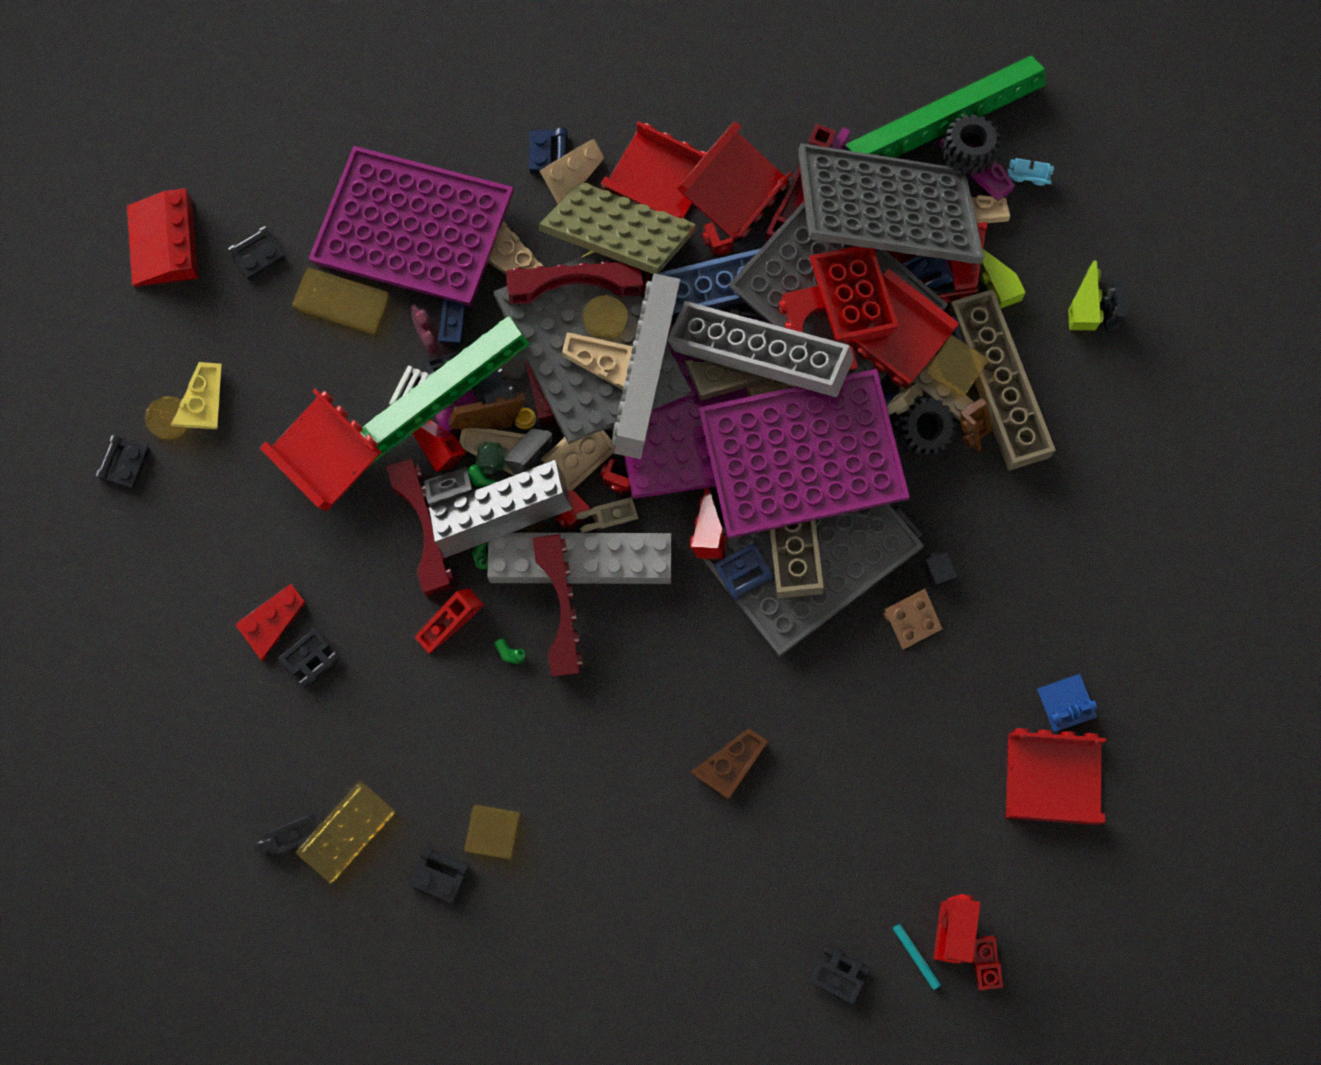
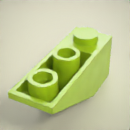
(1000, 279)
(1085, 308)

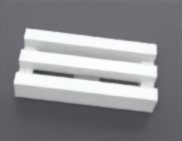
(416, 373)

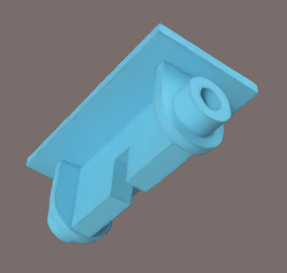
(1022, 172)

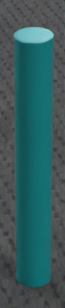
(916, 956)

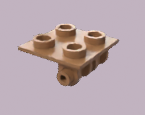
(913, 619)

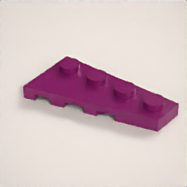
(993, 180)

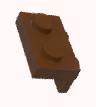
(975, 423)

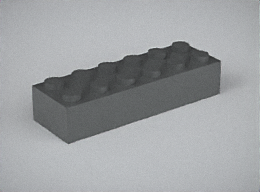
(500, 508)

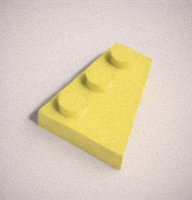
(201, 400)

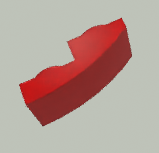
(986, 963)

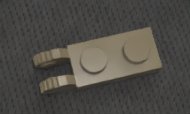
(904, 399)
(609, 515)

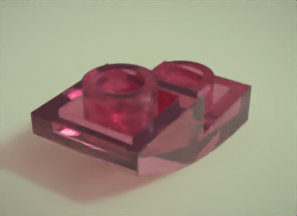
(422, 328)

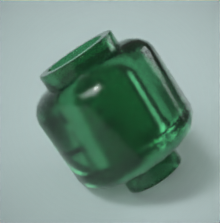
(490, 457)

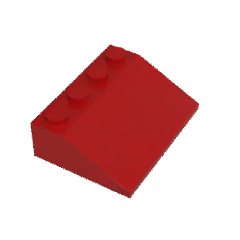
(162, 238)
(854, 294)

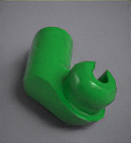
(477, 478)
(480, 555)
(509, 655)

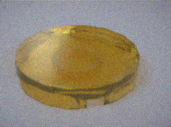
(605, 316)
(160, 416)

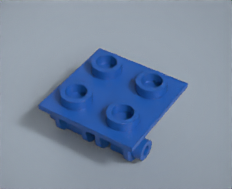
(1067, 703)

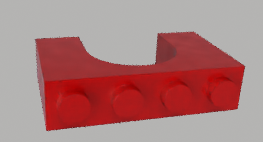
(802, 304)
(957, 929)

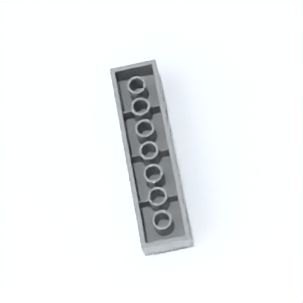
(761, 348)
(645, 366)
(591, 558)

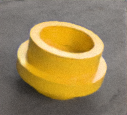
(526, 419)

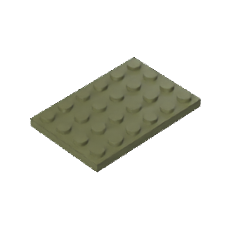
(617, 228)

